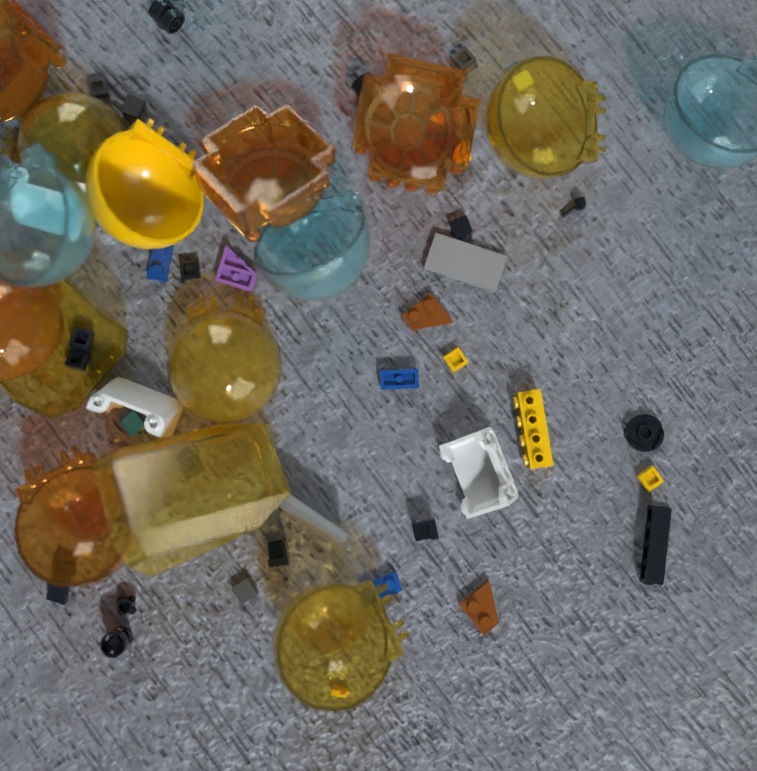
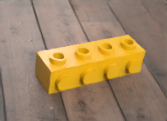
(533, 429)

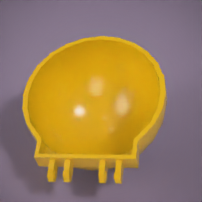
(144, 188)

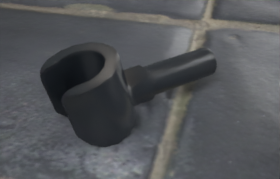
(580, 204)

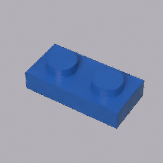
(160, 264)
(399, 379)
(392, 583)

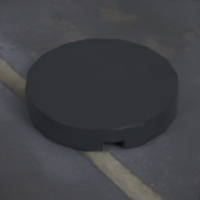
(644, 433)

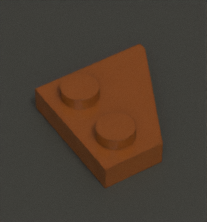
(426, 314)
(481, 608)

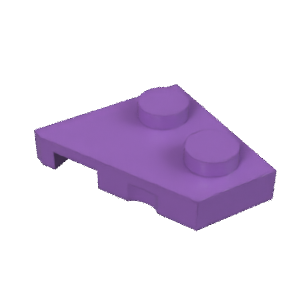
(235, 272)

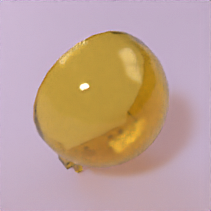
(544, 119)
(69, 127)
(224, 361)
(336, 645)

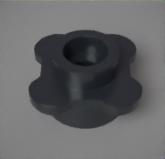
(122, 609)

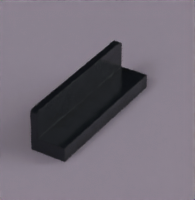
(655, 545)

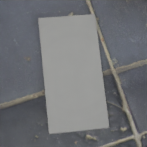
(465, 262)
(314, 521)

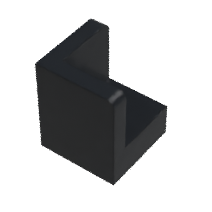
(425, 529)
(278, 553)

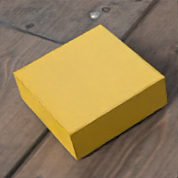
(455, 359)
(650, 478)

